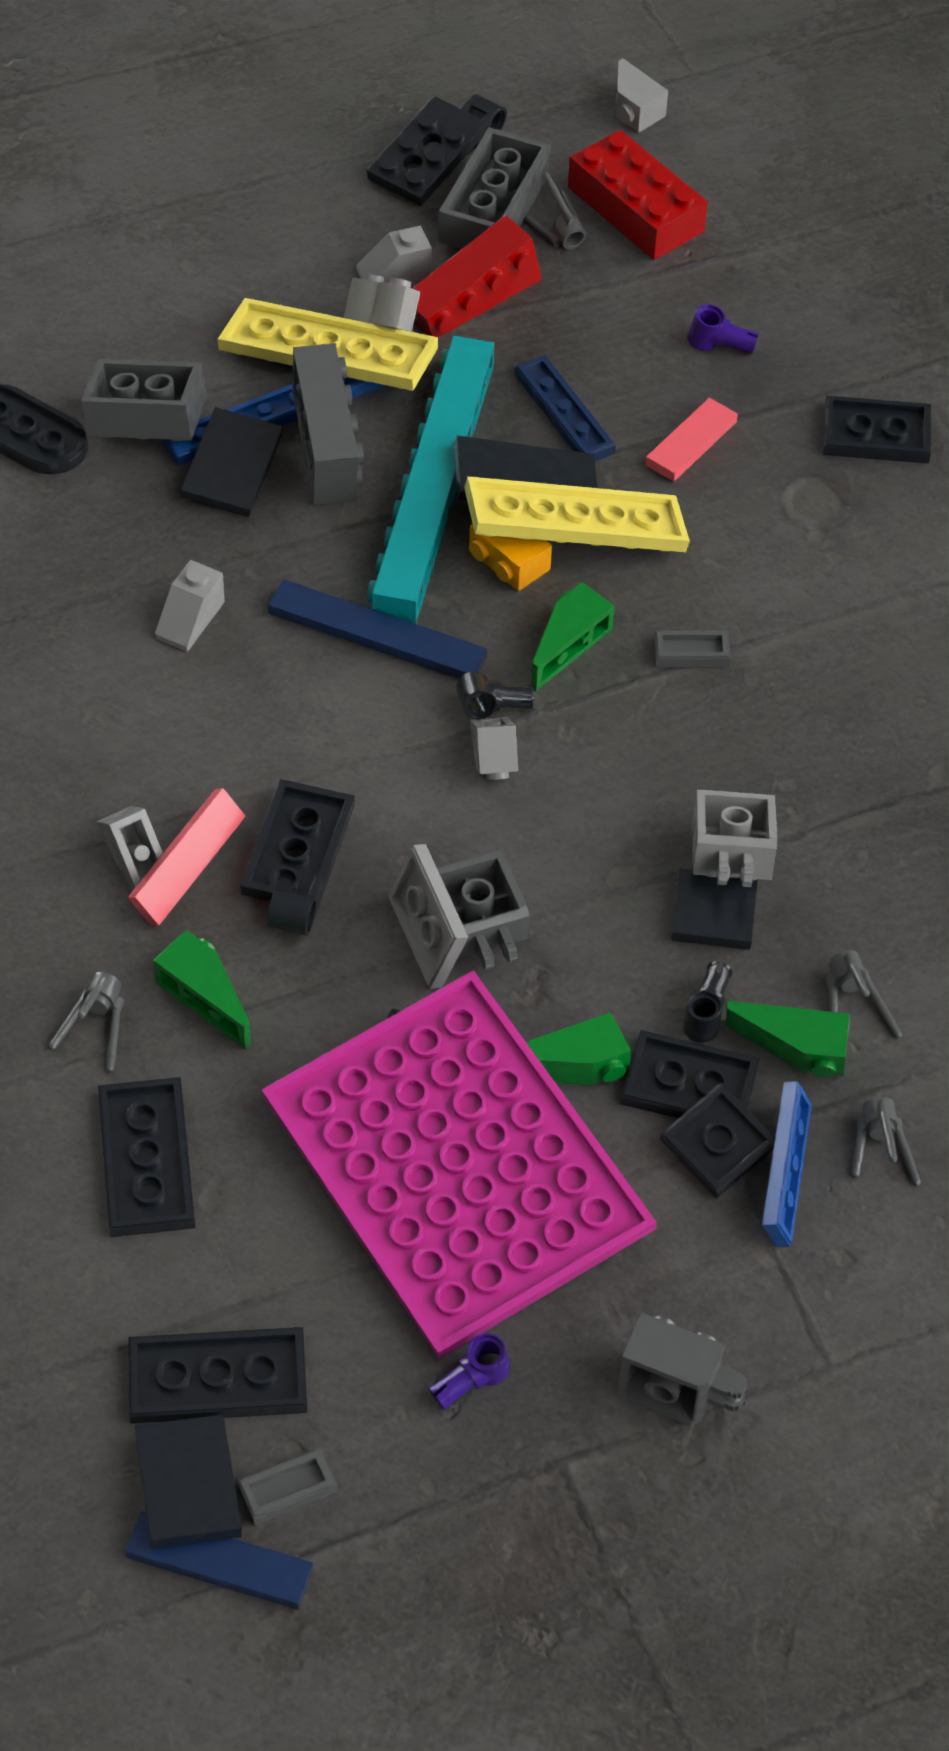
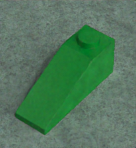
(575, 625)
(197, 978)
(803, 1037)
(584, 1052)

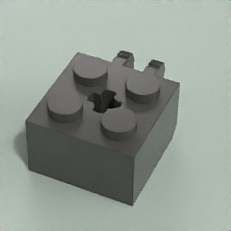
(487, 906)
(677, 1372)

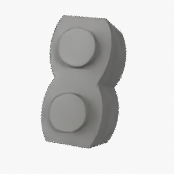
(382, 303)

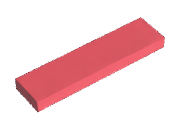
(186, 857)

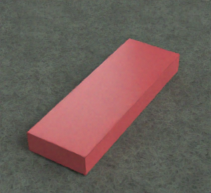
(691, 439)

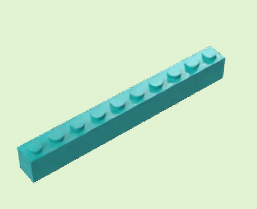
(432, 481)

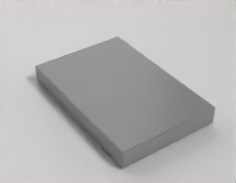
(427, 916)

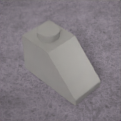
(638, 97)
(399, 255)
(190, 605)
(494, 747)
(131, 842)

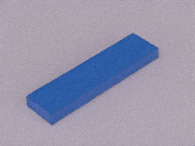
(787, 1164)

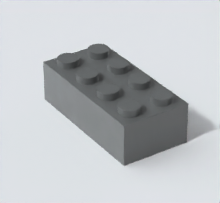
(496, 182)
(326, 424)

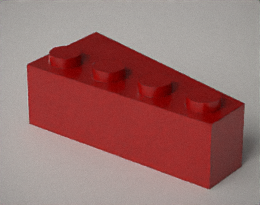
(477, 278)

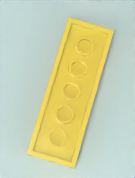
(369, 350)
(576, 514)

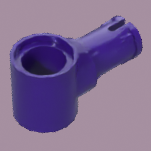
(712, 328)
(471, 1373)

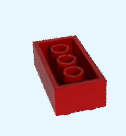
(637, 194)

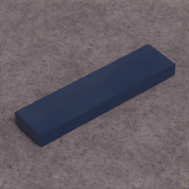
(564, 408)
(228, 1565)

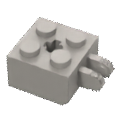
(734, 836)

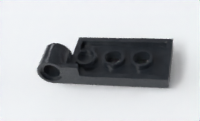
(438, 122)
(290, 882)

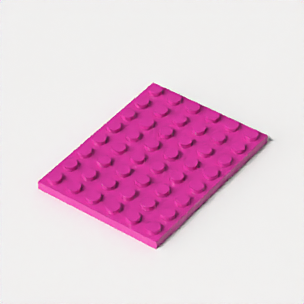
(458, 1163)

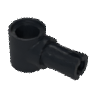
(493, 695)
(707, 1002)

